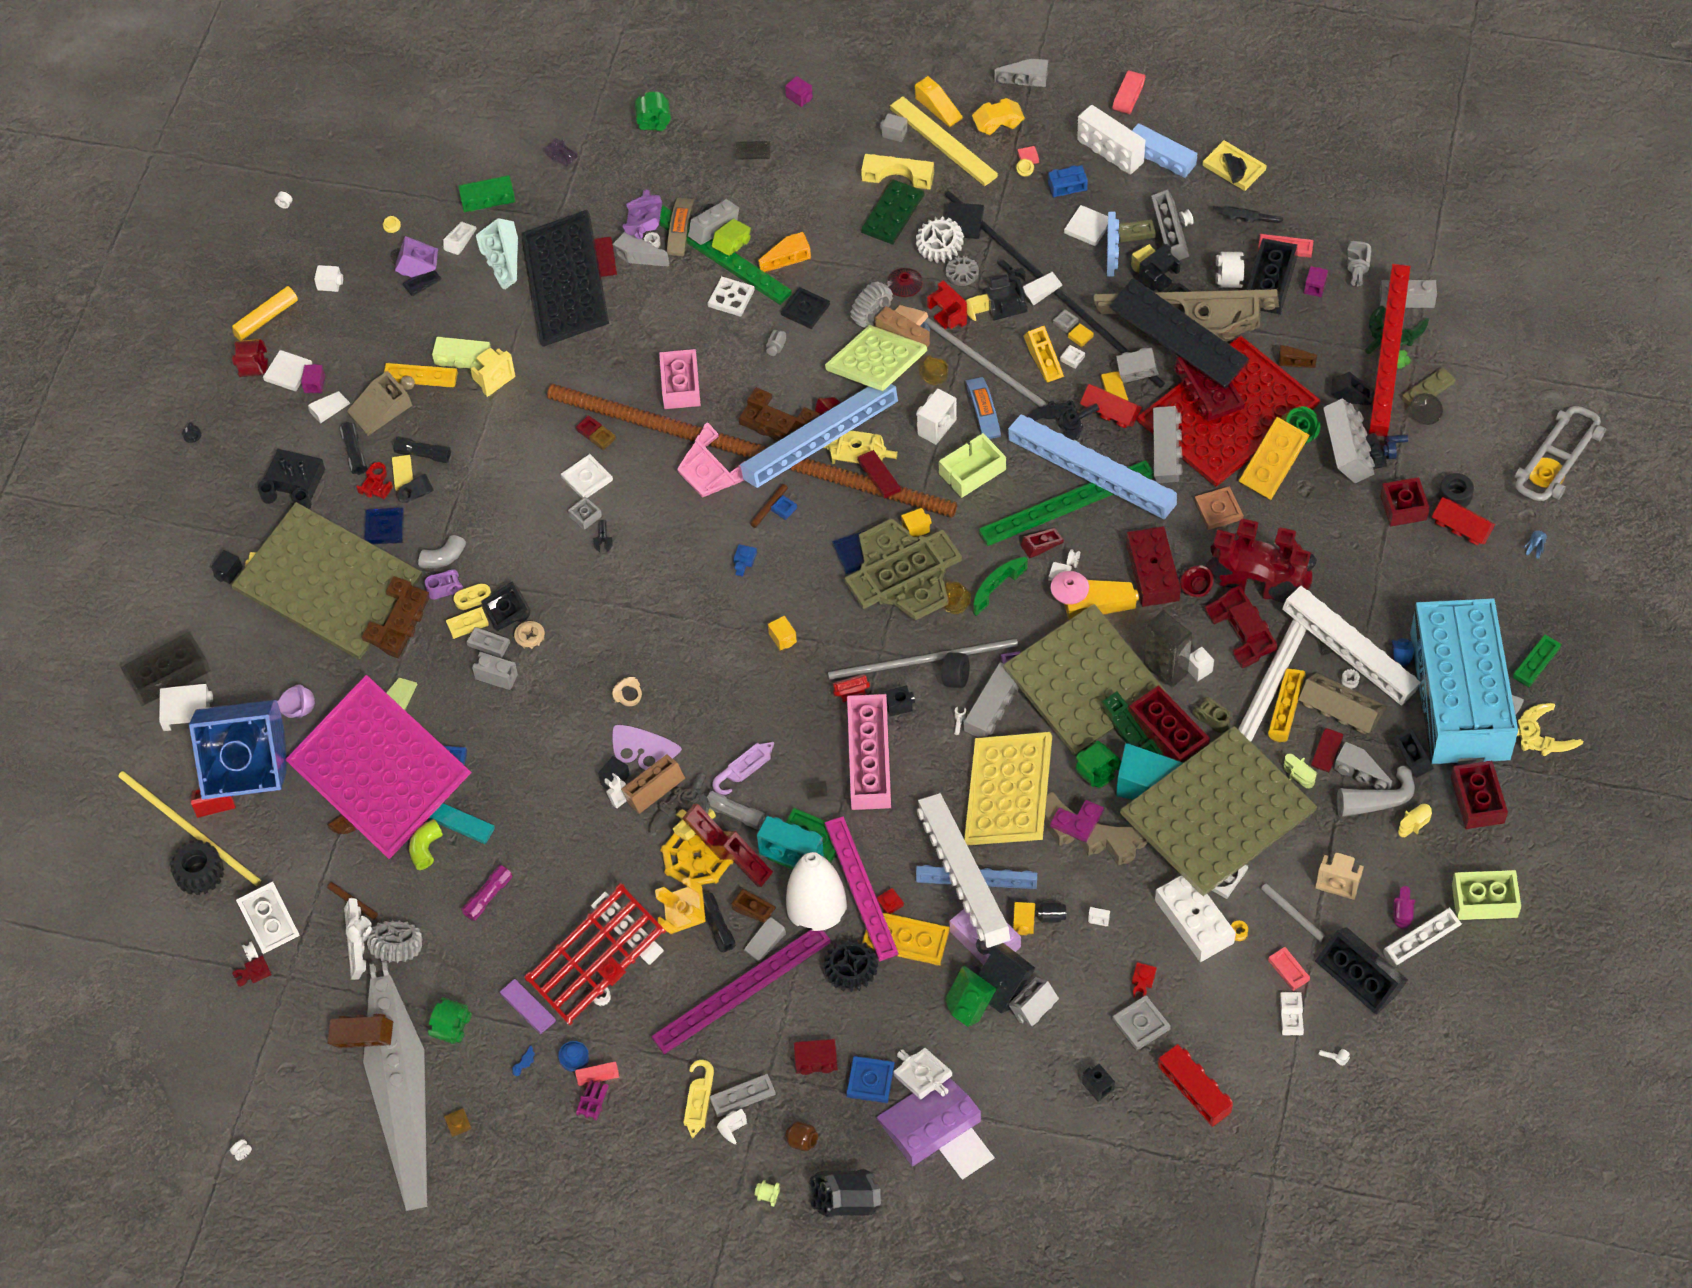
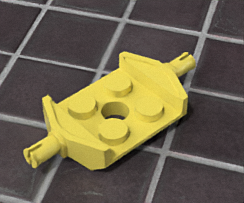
(842, 449)

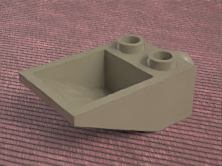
(378, 407)

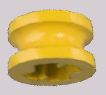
(1240, 924)

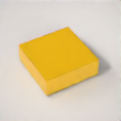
(1080, 335)

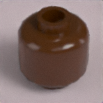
(801, 1136)

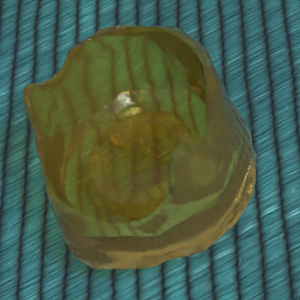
(934, 370)
(958, 598)

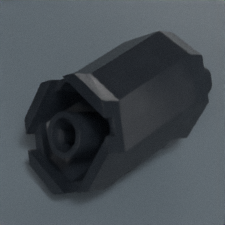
(845, 1193)

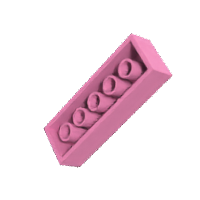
(868, 752)

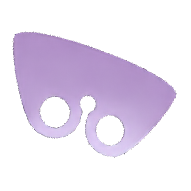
(636, 738)

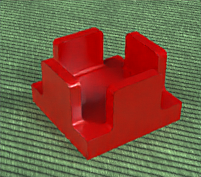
(952, 305)

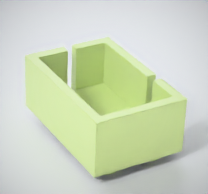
(970, 472)

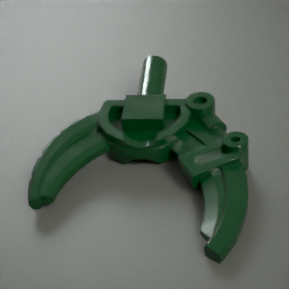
(1376, 327)

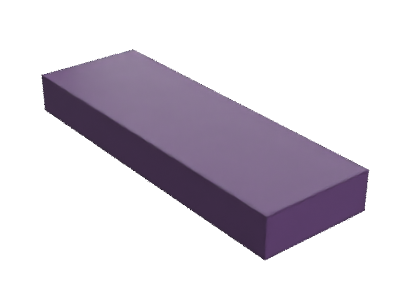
(527, 1006)

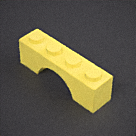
(879, 167)

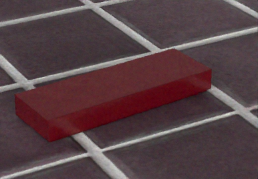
(879, 474)

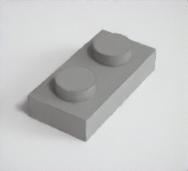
(488, 642)

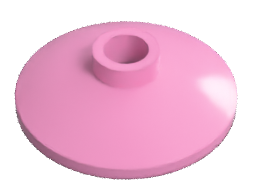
(1069, 593)

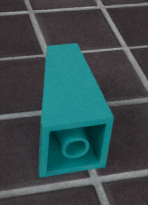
(1141, 770)

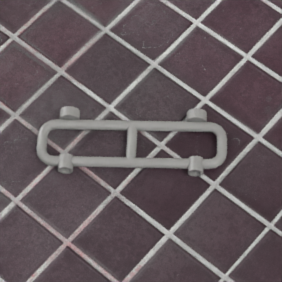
(1555, 488)

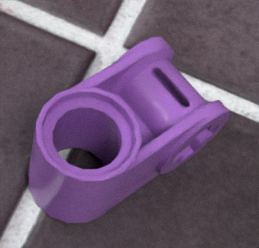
(443, 584)

